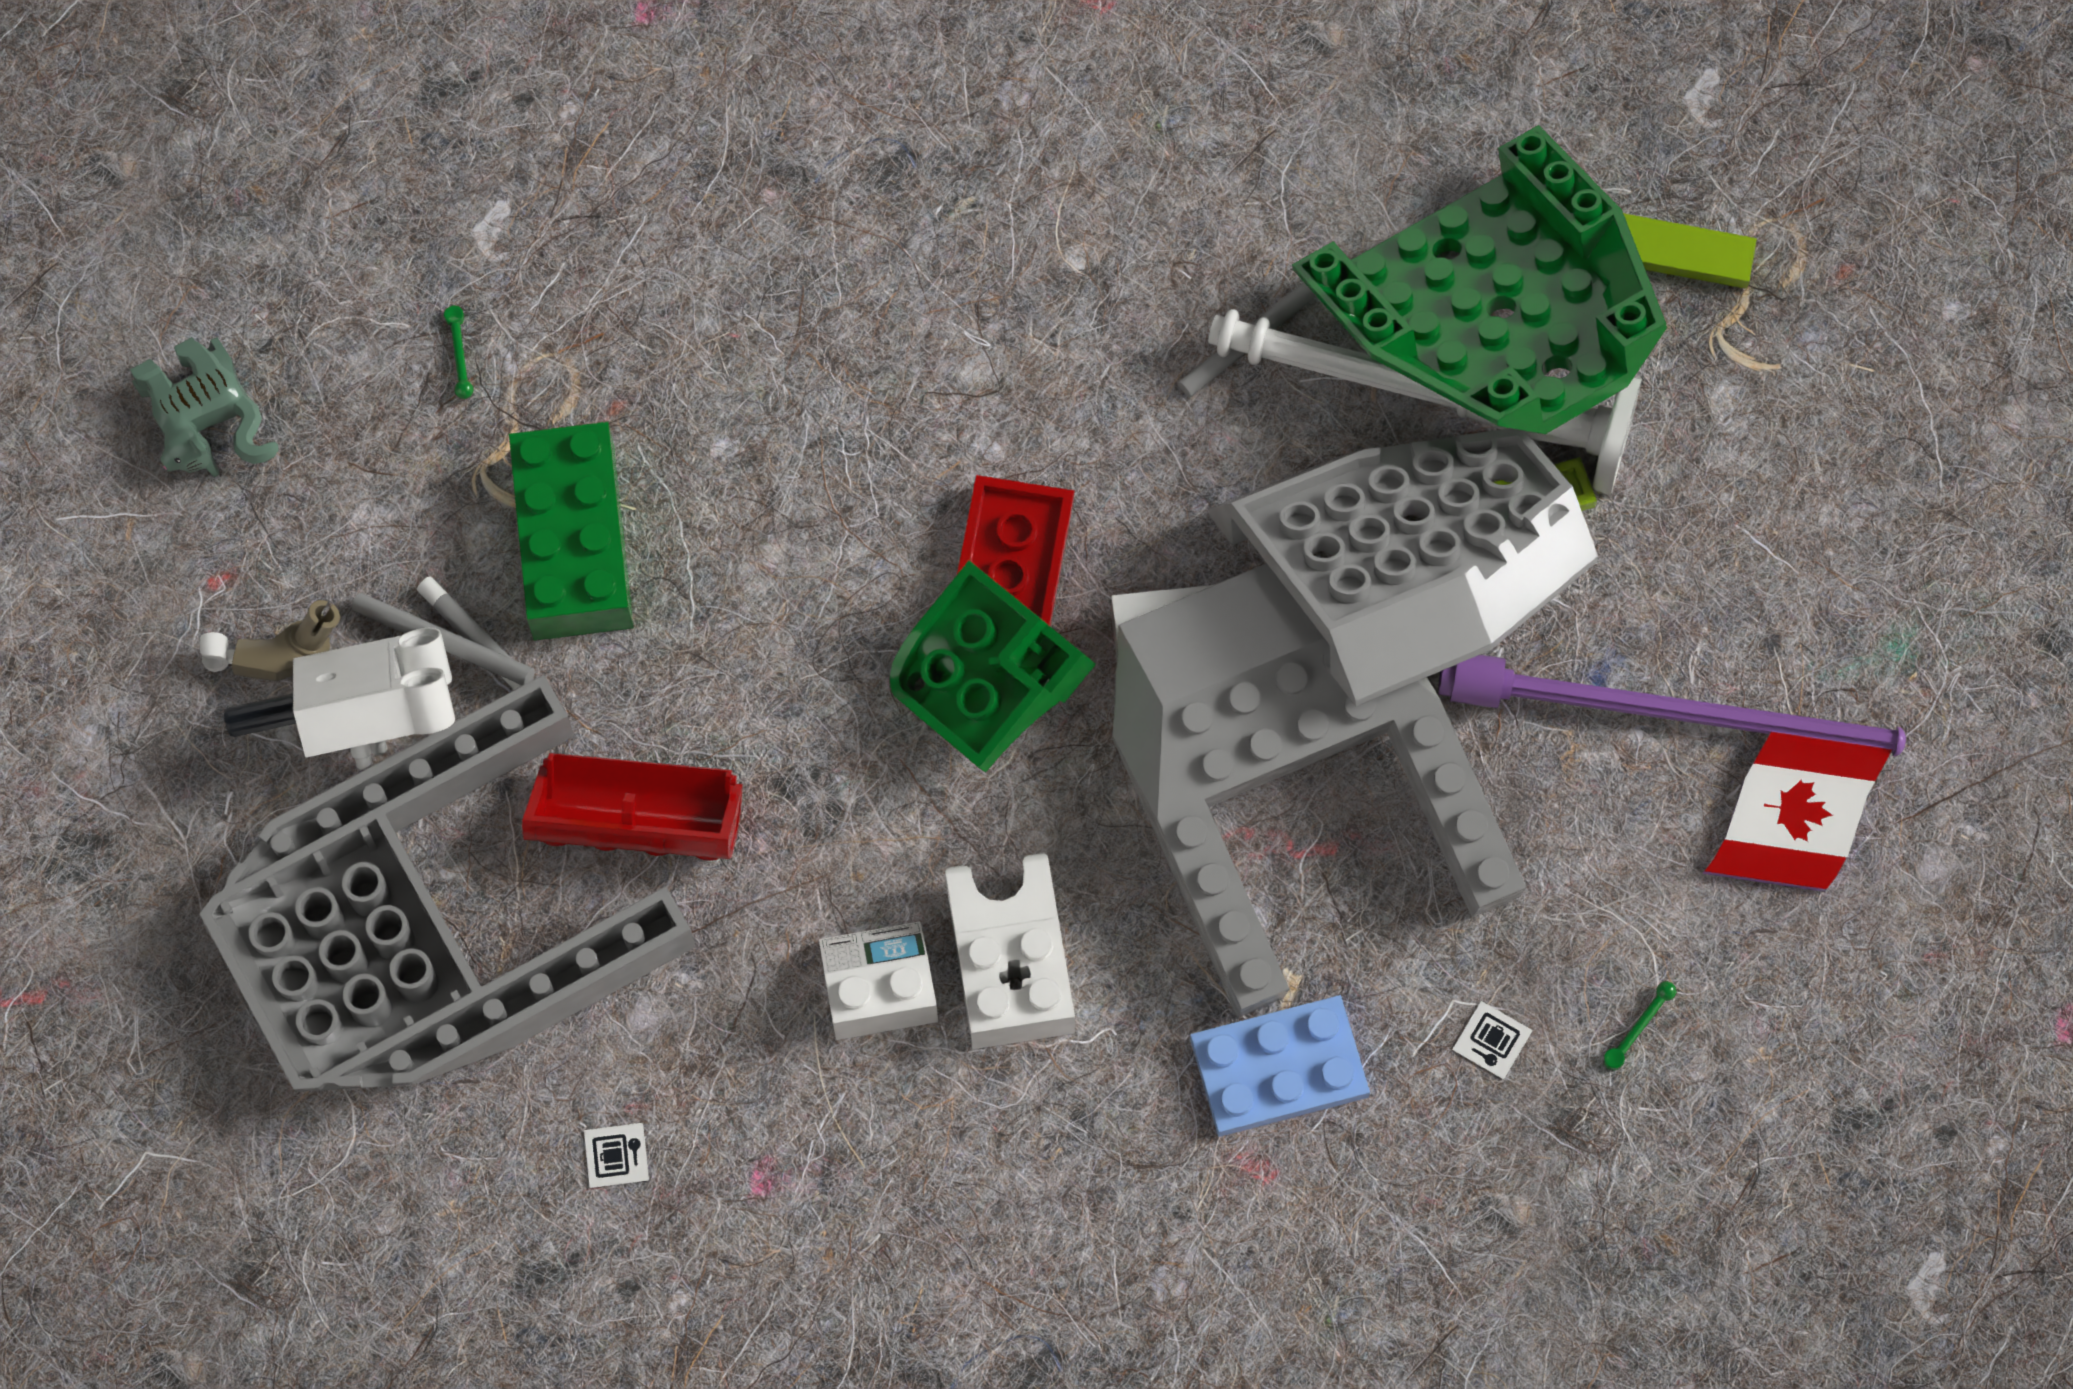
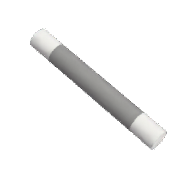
(458, 618)

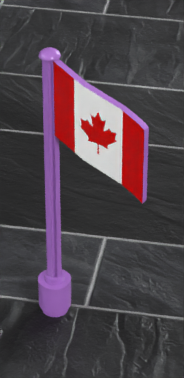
(1797, 798)

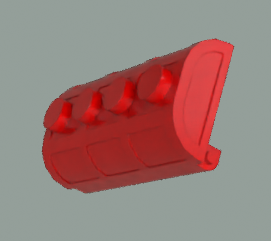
(634, 806)

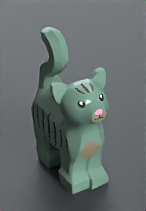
(197, 403)

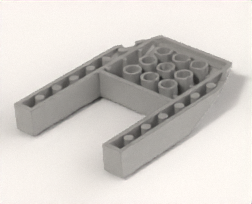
(1243, 693)
(351, 951)

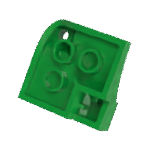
(984, 667)

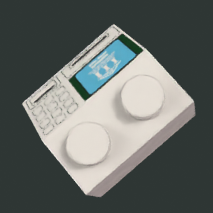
(878, 980)

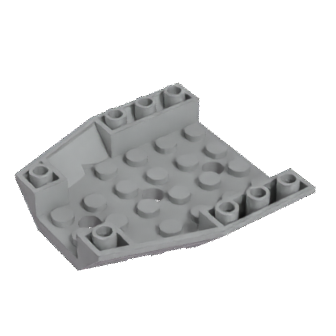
(1425, 591)

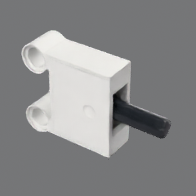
(359, 697)

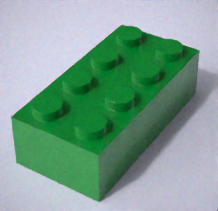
(570, 531)

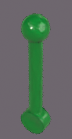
(455, 317)
(1614, 1057)

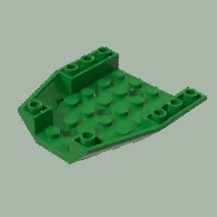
(1526, 243)

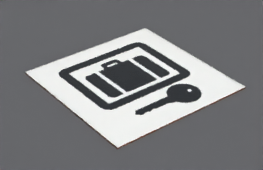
(1492, 1040)
(616, 1155)

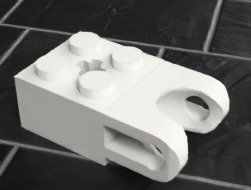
(1010, 941)

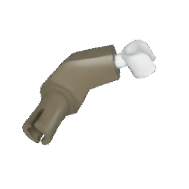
(272, 657)

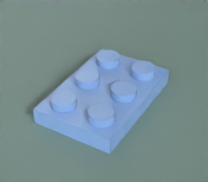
(1279, 1066)

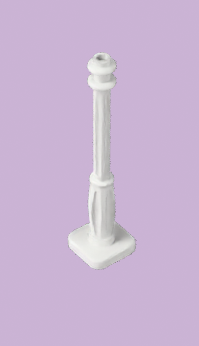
(1598, 430)

